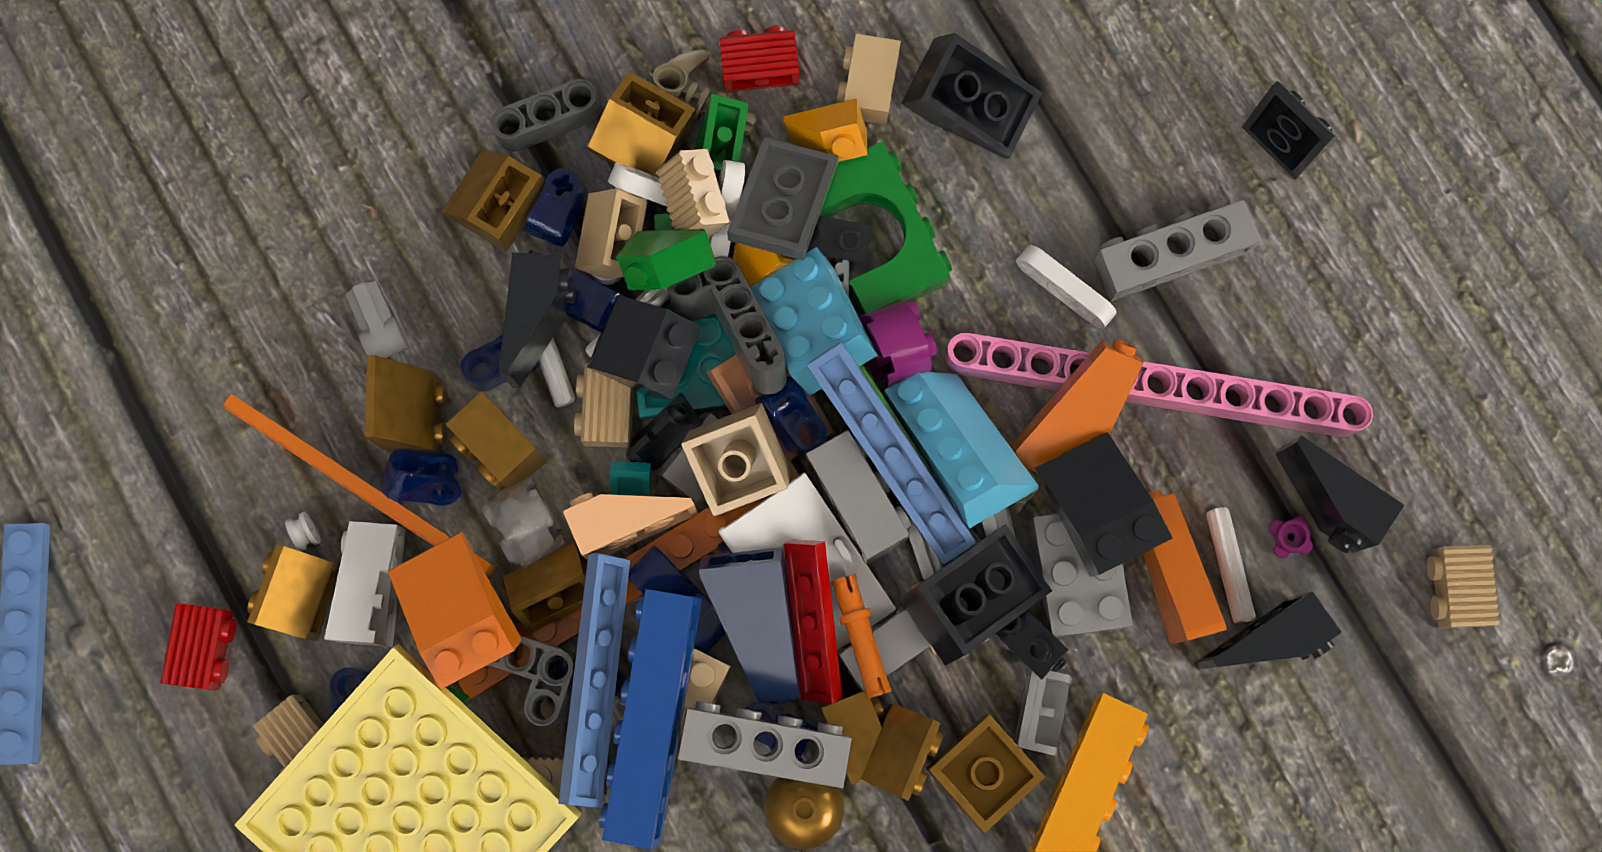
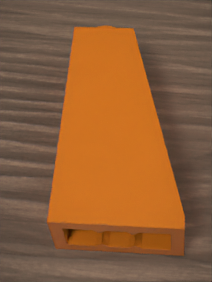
(1082, 406)
(1180, 580)

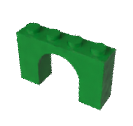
(918, 265)

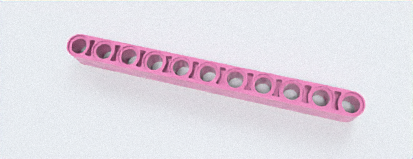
(1175, 379)

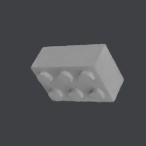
(858, 497)
(1077, 601)

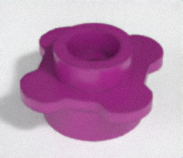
(1299, 528)

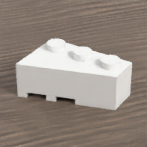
(364, 596)

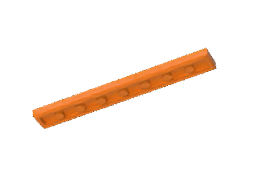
(342, 475)

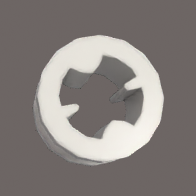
(302, 531)

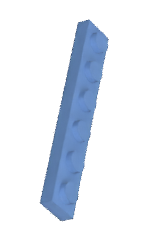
(891, 452)
(22, 640)
(594, 681)

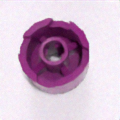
(898, 342)

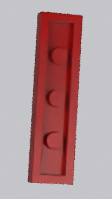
(813, 620)

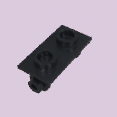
(841, 239)
(664, 433)
(1034, 644)

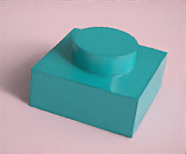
(630, 478)

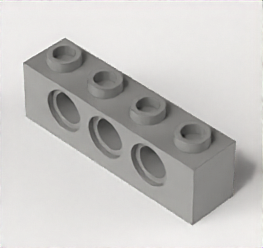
(1230, 222)
(825, 768)

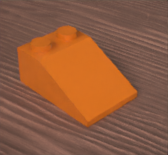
(453, 611)

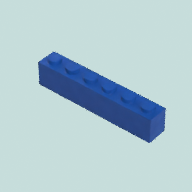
(651, 719)

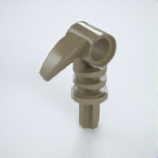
(675, 75)

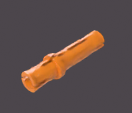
(861, 635)

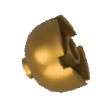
(803, 812)

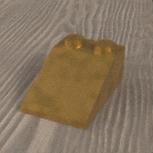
(404, 406)

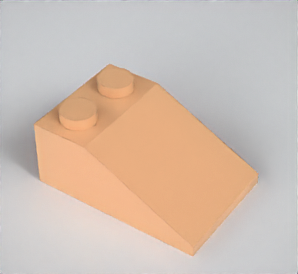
(619, 521)

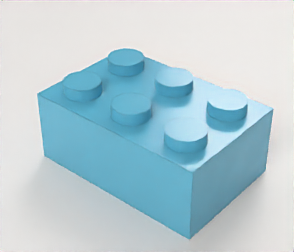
(811, 315)

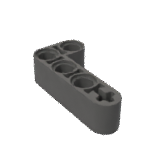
(728, 295)
(544, 681)

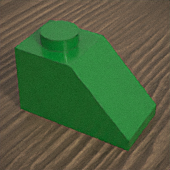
(723, 130)
(664, 258)

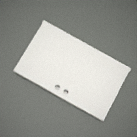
(804, 515)

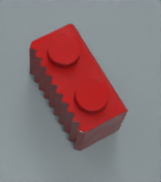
(759, 59)
(198, 647)

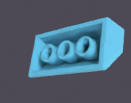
(960, 445)

